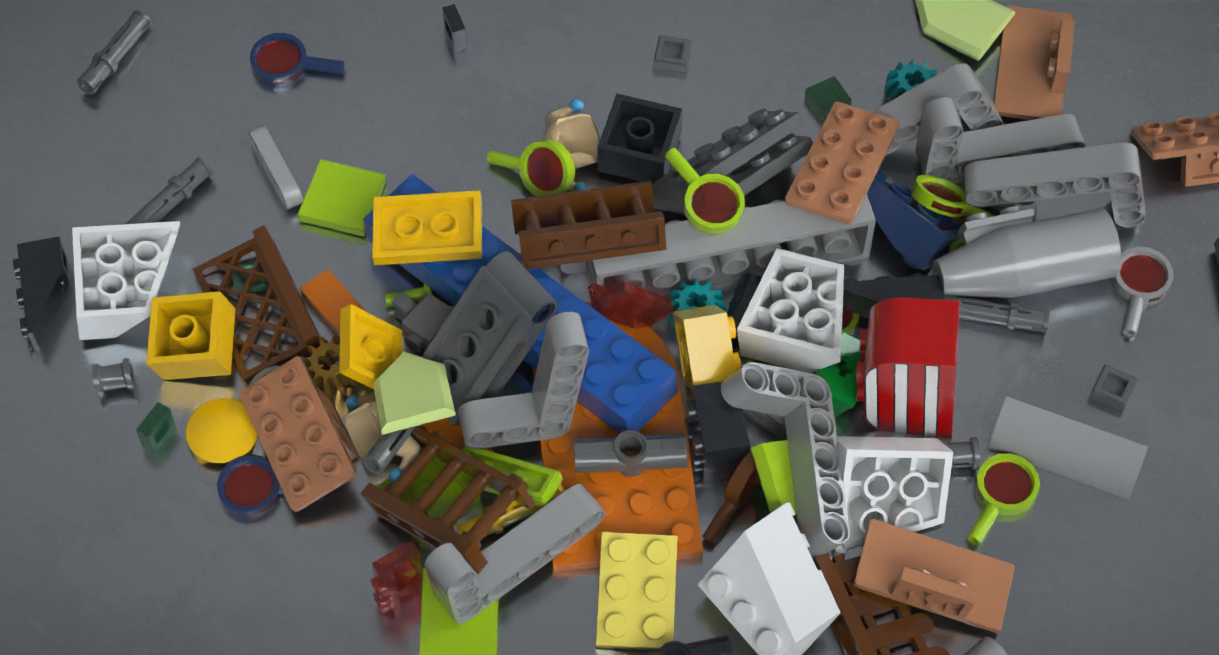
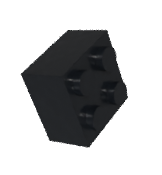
(638, 138)
(716, 433)

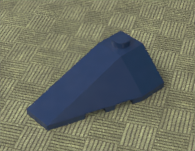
(910, 226)

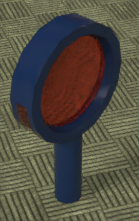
(283, 59)
(248, 487)

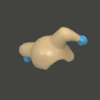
(576, 133)
(365, 431)

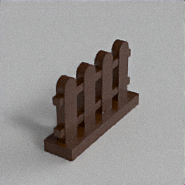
(855, 624)

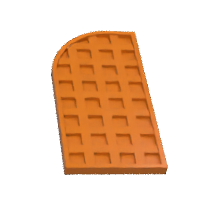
(641, 504)

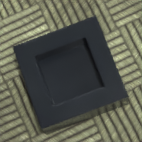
(454, 28)

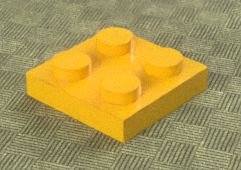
(366, 345)

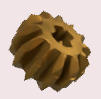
(323, 358)

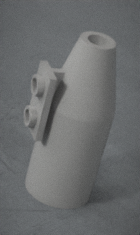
(1022, 257)

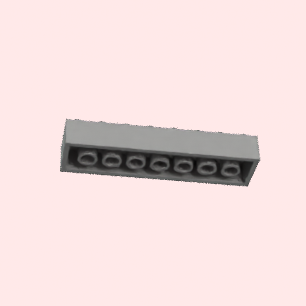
(740, 250)

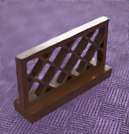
(287, 297)

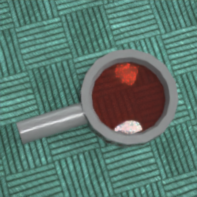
(1142, 279)

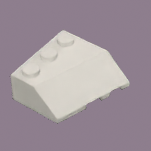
(795, 314)
(894, 483)
(772, 587)

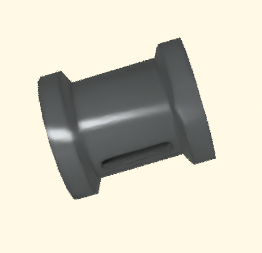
(113, 376)
(965, 453)

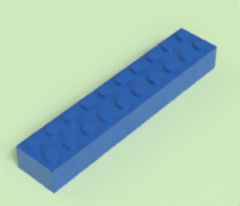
(621, 377)

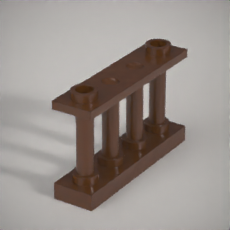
(588, 225)
(439, 531)

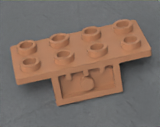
(1034, 63)
(1185, 137)
(842, 162)
(300, 433)
(934, 575)

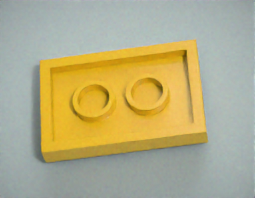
(427, 227)

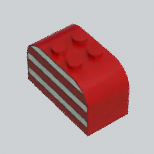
(910, 366)

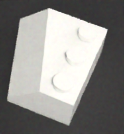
(118, 274)

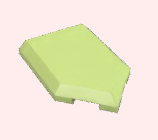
(964, 24)
(412, 393)

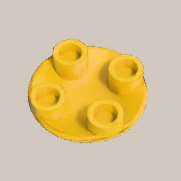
(220, 431)

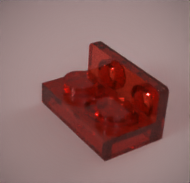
(629, 304)
(396, 575)

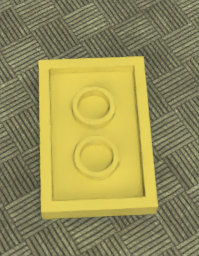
(636, 591)

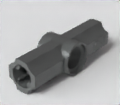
(652, 451)

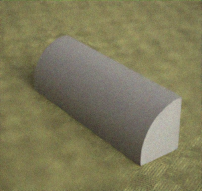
(1068, 447)

